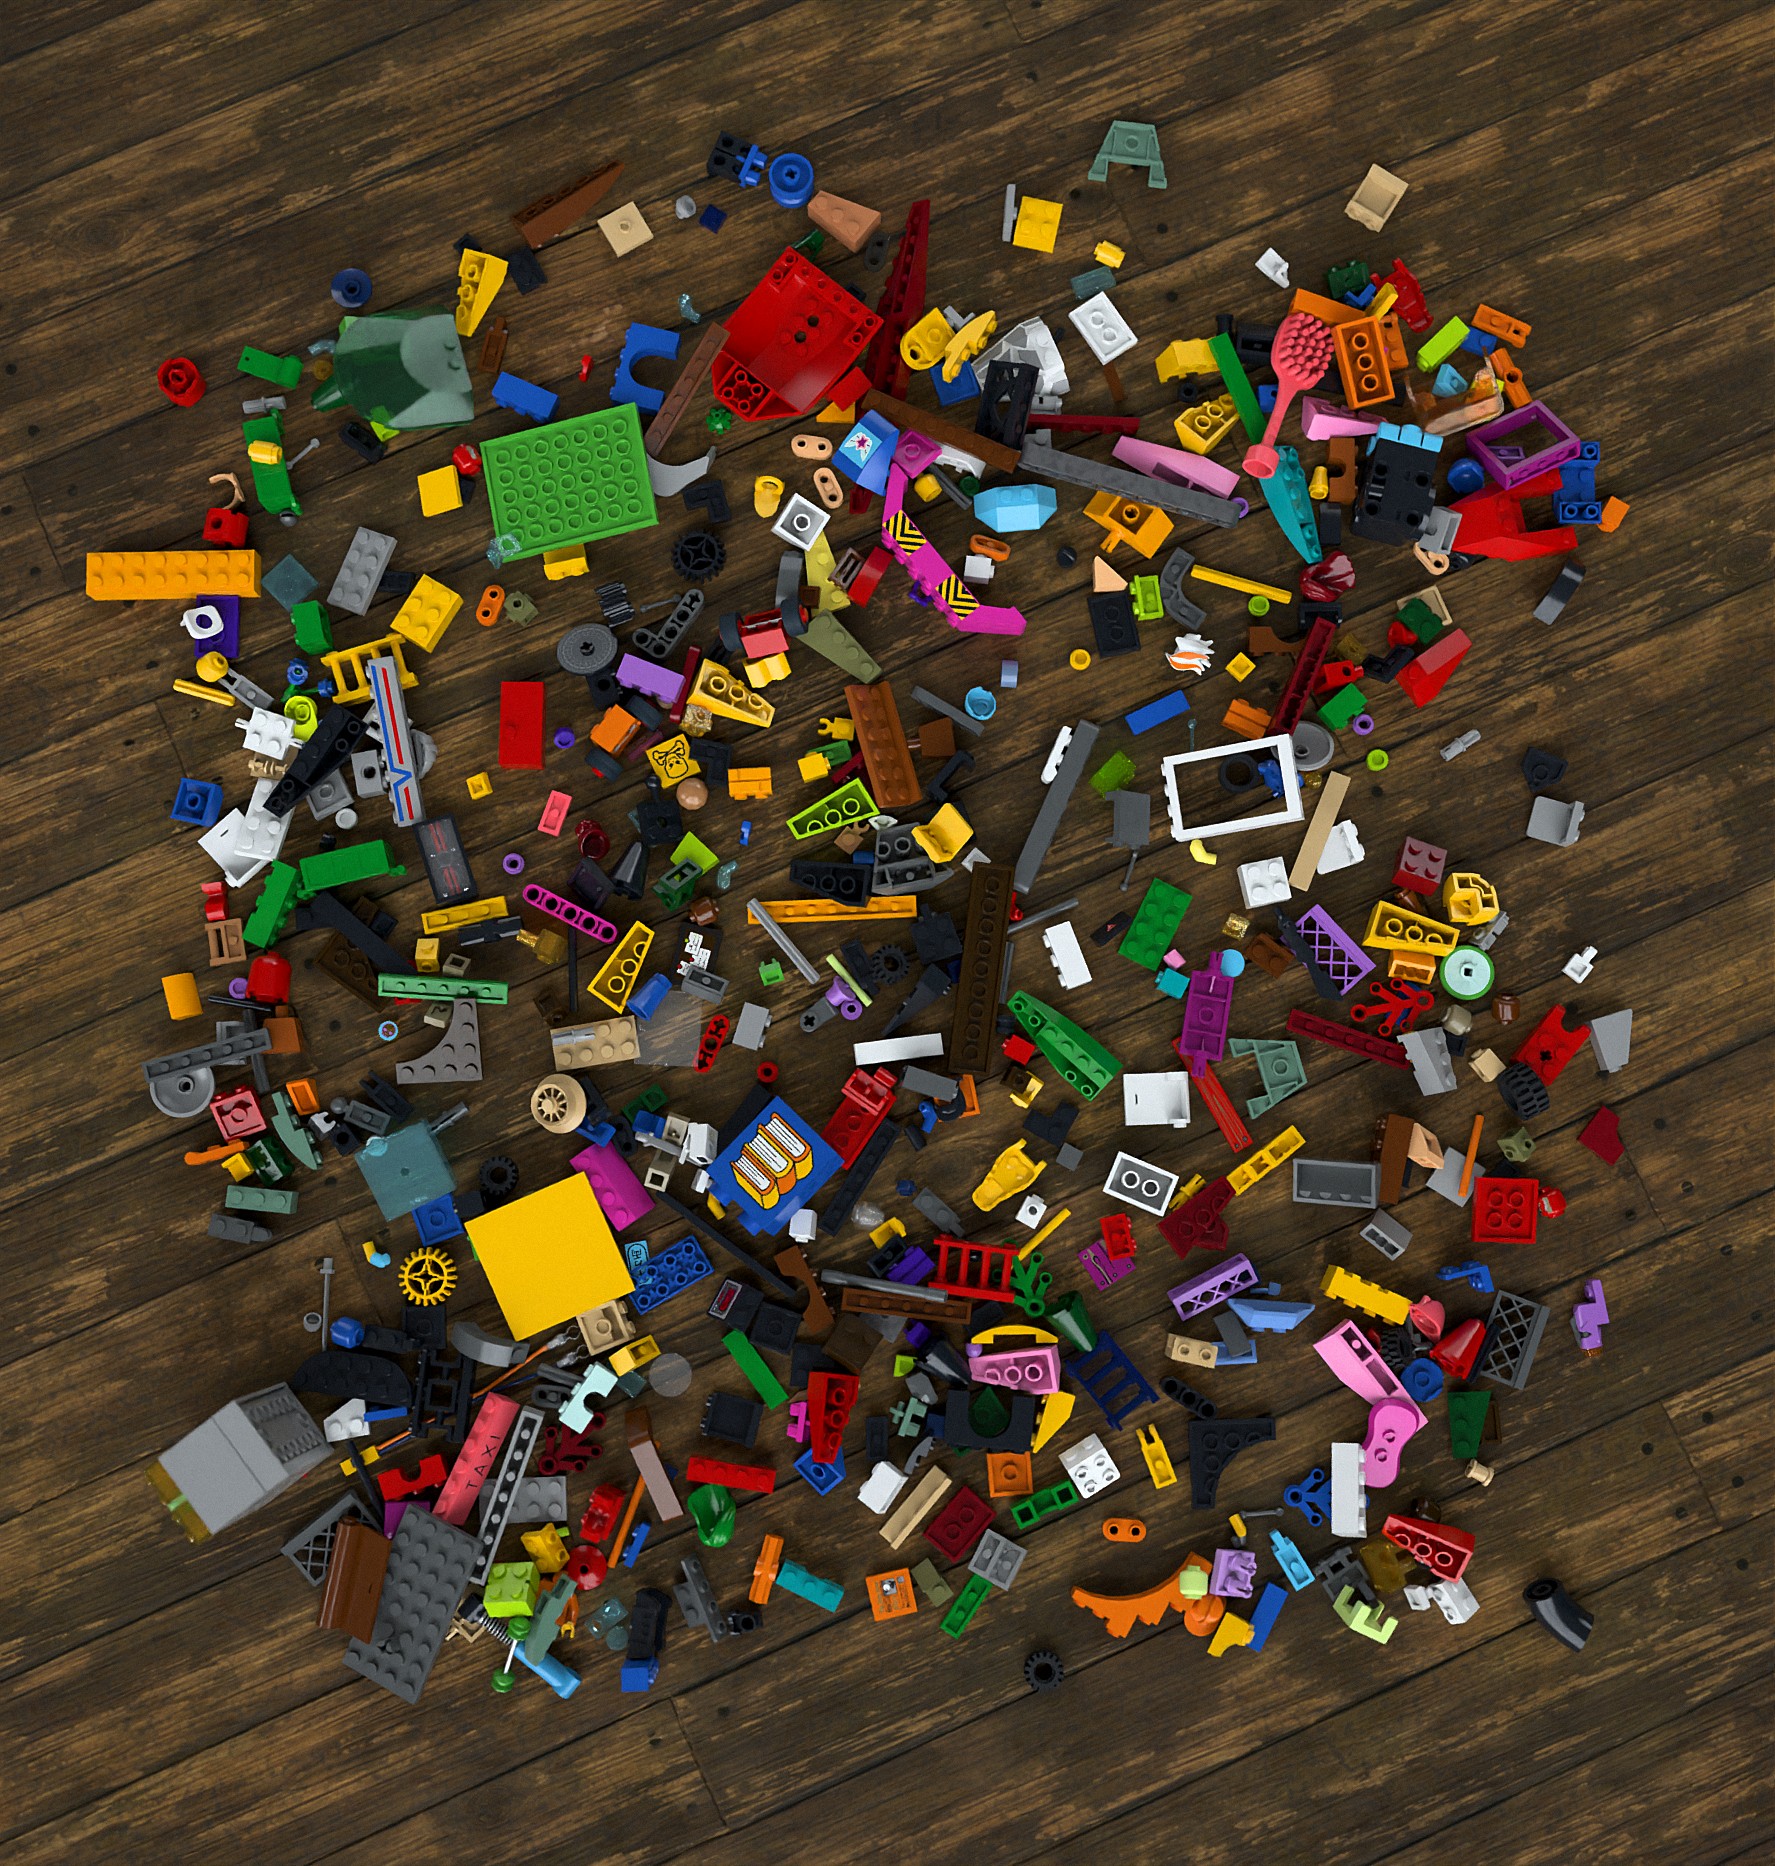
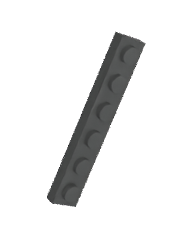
(207, 1055)

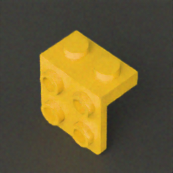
(566, 562)
(943, 834)

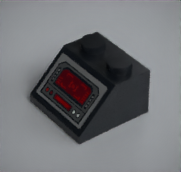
(735, 1305)

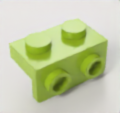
(1147, 597)

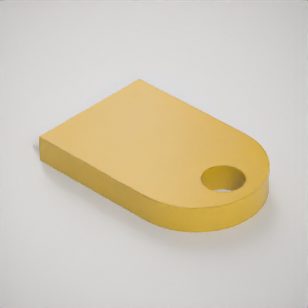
(927, 339)

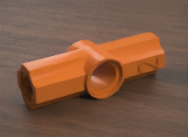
(1505, 368)
(766, 1568)

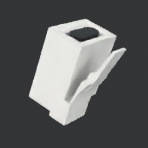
(701, 1144)

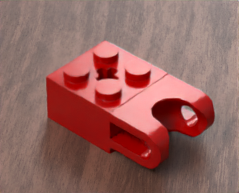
(1553, 1042)
(602, 1515)

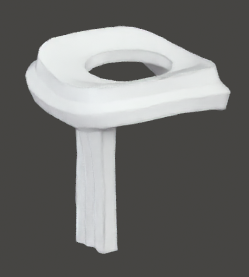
(197, 632)

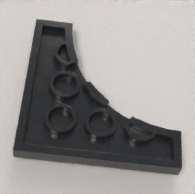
(1215, 1445)

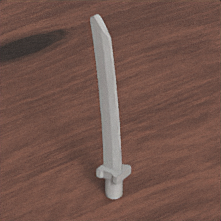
(648, 1139)
(327, 1270)

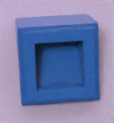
(863, 858)

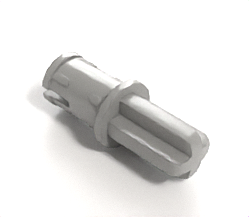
(264, 404)
(1460, 744)
(573, 1036)

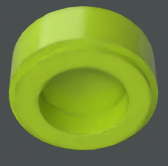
(1377, 760)

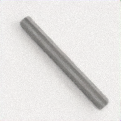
(783, 941)

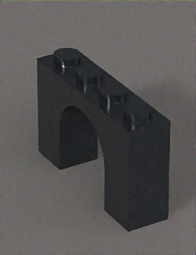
(1014, 1437)

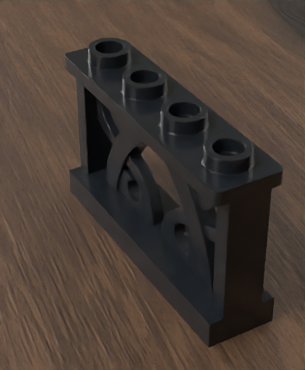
(1020, 392)

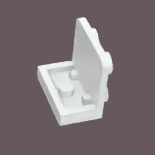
(1341, 848)
(1089, 1466)

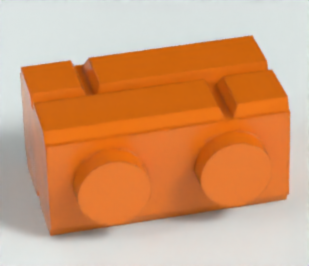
(1246, 720)

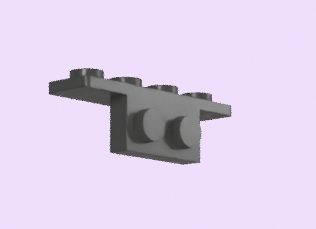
(698, 1600)

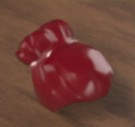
(592, 840)

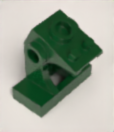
(674, 892)

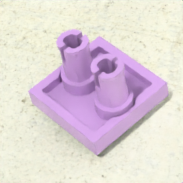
(1232, 1573)

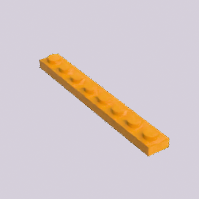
(833, 911)

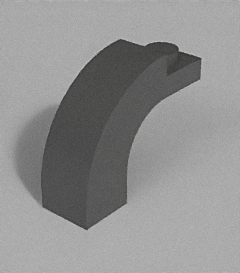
(789, 576)
(485, 1348)

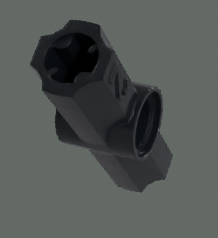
(490, 931)

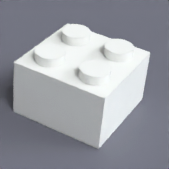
(1264, 882)

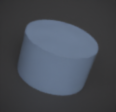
(1009, 673)

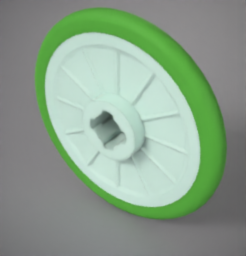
(1480, 974)

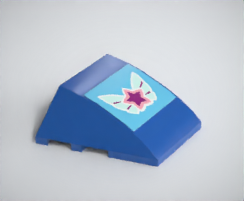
(868, 451)

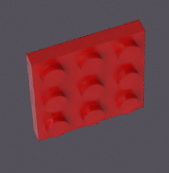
(1504, 1210)

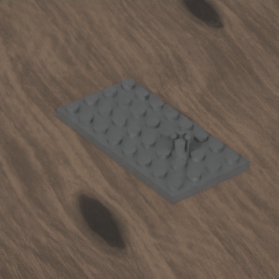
(417, 1602)

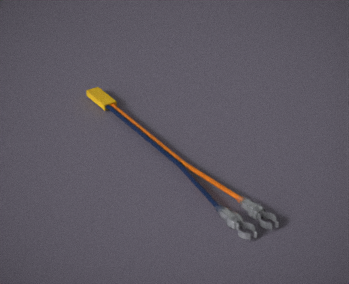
(372, 1453)

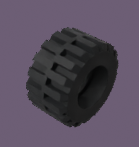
(1523, 1091)

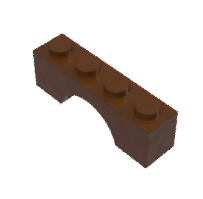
(1264, 640)
(793, 1263)

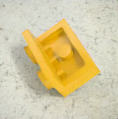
(546, 1549)

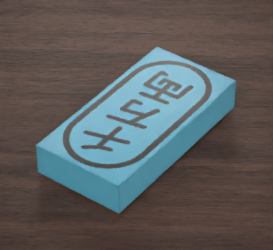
(636, 1255)

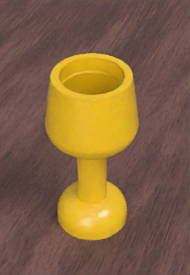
(927, 486)

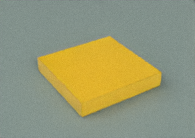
(439, 491)

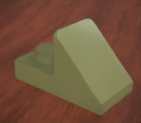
(931, 1582)

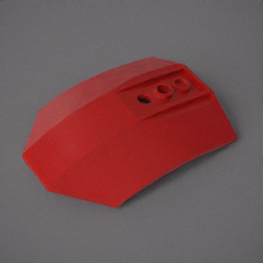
(762, 366)

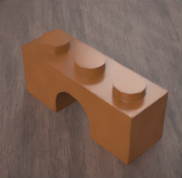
(1342, 454)

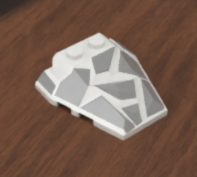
(1030, 344)

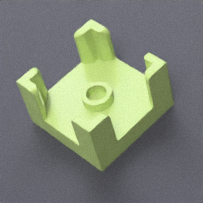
(1364, 1618)

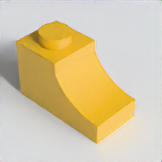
(1231, 1631)

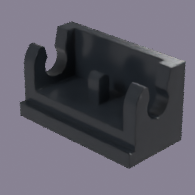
(363, 443)
(1309, 612)
(597, 1109)

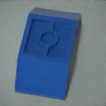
(1576, 498)

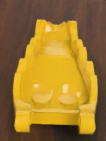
(1009, 1175)

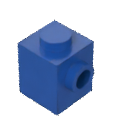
(1266, 397)

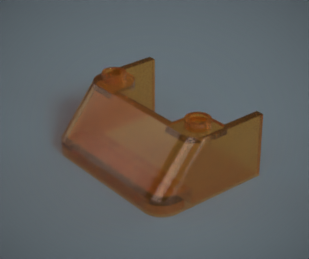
(1459, 410)

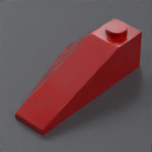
(1430, 671)
(829, 1406)
(1437, 1545)

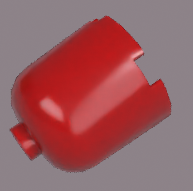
(269, 978)

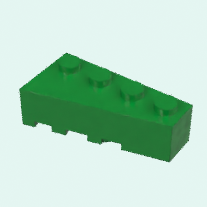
(274, 905)

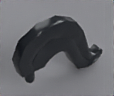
(955, 1109)

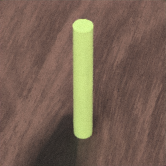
(849, 979)

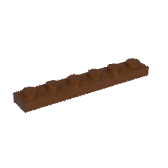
(905, 1306)

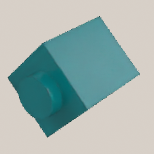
(1171, 983)

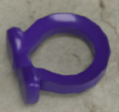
(913, 595)

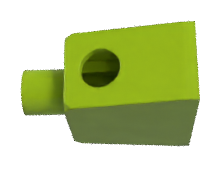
(695, 851)

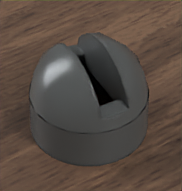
(288, 520)

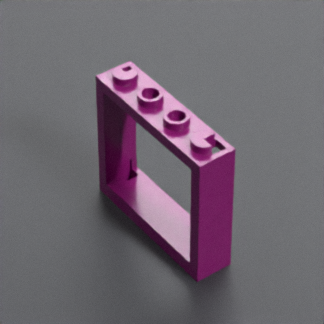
(1533, 465)

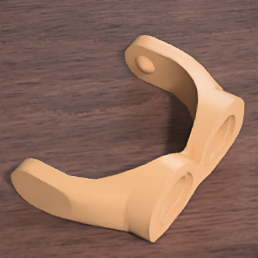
(238, 497)

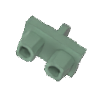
(914, 1407)

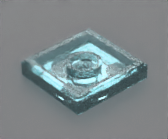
(289, 582)

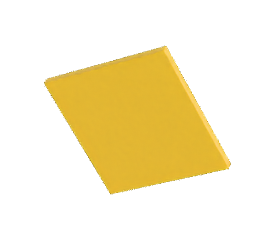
(550, 1256)

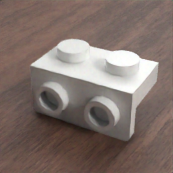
(1454, 1600)

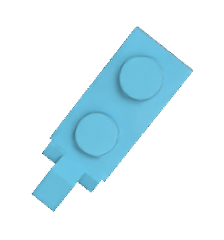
(1291, 1561)

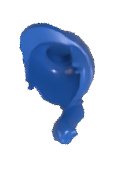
(1466, 476)

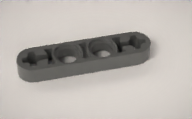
(946, 710)

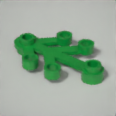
(1025, 1281)

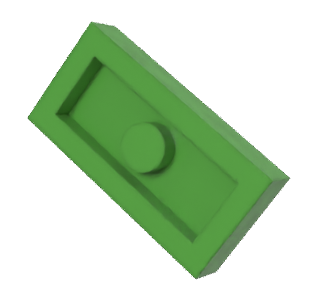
(836, 753)

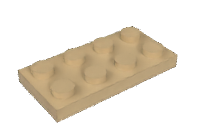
(613, 1043)

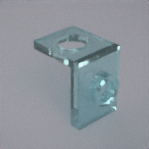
(496, 552)
(607, 1616)

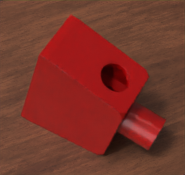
(1336, 676)

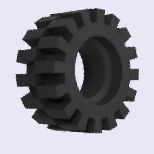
(899, 960)
(485, 1175)
(1397, 1348)
(1055, 1677)

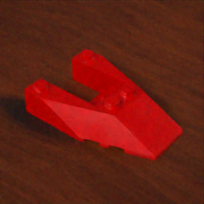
(1496, 526)

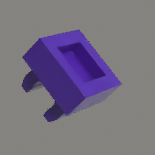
(918, 1334)

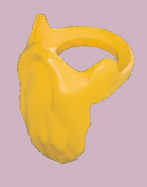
(767, 495)

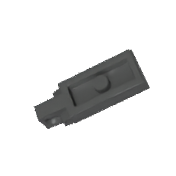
(938, 1212)

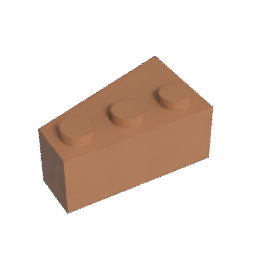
(844, 219)

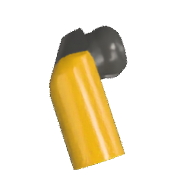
(1240, 1537)

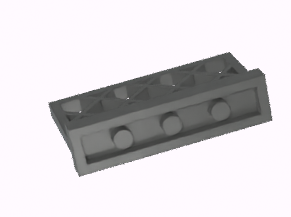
(1530, 1343)
(316, 1528)

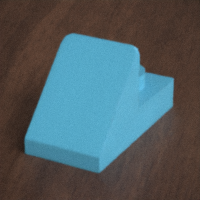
(1448, 382)

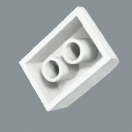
(1140, 1184)

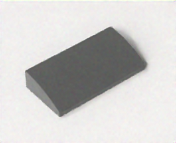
(1336, 1182)

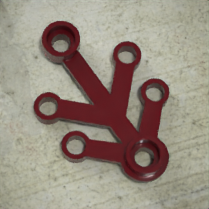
(569, 1446)

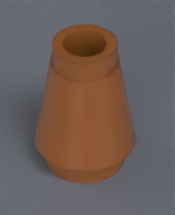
(1408, 900)

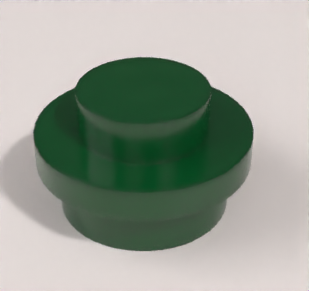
(969, 485)

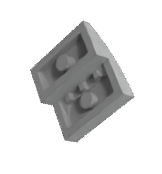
(1447, 1180)
(997, 1560)

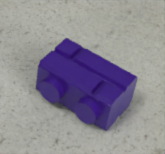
(911, 1268)

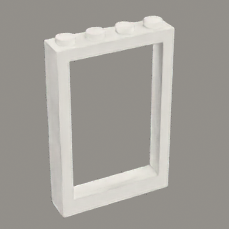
(1290, 781)

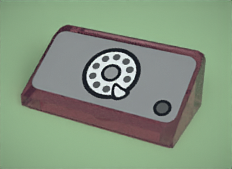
(643, 744)

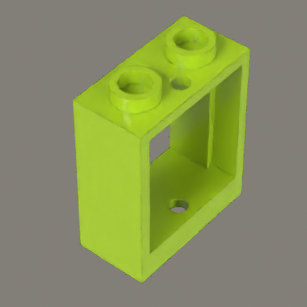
(1442, 345)

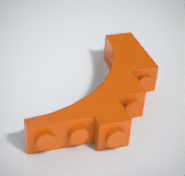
(1150, 1604)

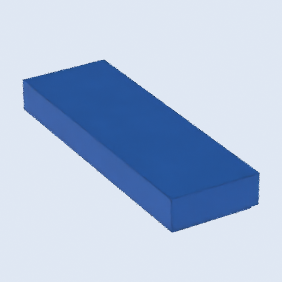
(1157, 712)
(1266, 1614)

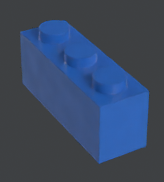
(526, 398)
(639, 1673)

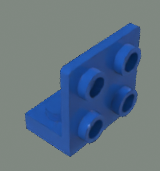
(1478, 1278)

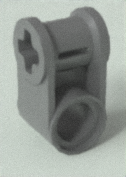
(821, 1011)

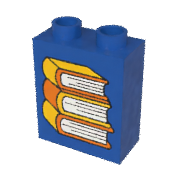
(772, 1168)

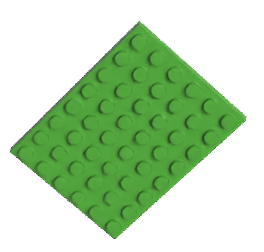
(570, 481)

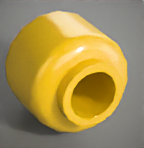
(212, 666)

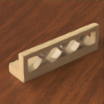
(915, 1506)

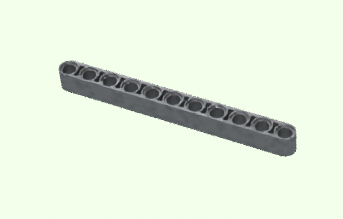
(1129, 485)

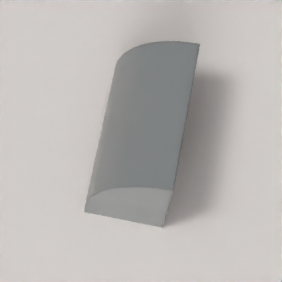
(1386, 1234)

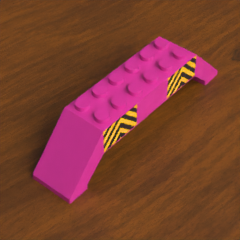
(933, 572)

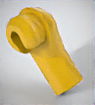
(714, 1206)

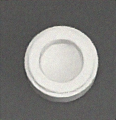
(346, 818)

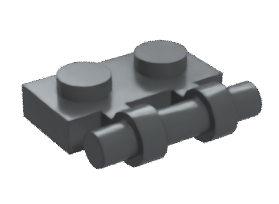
(1349, 1574)

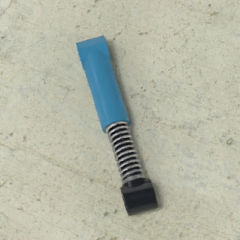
(562, 1679)

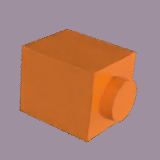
(1612, 514)

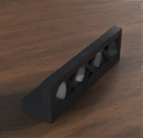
(749, 1109)

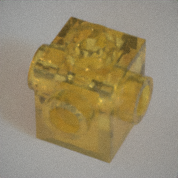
(696, 720)

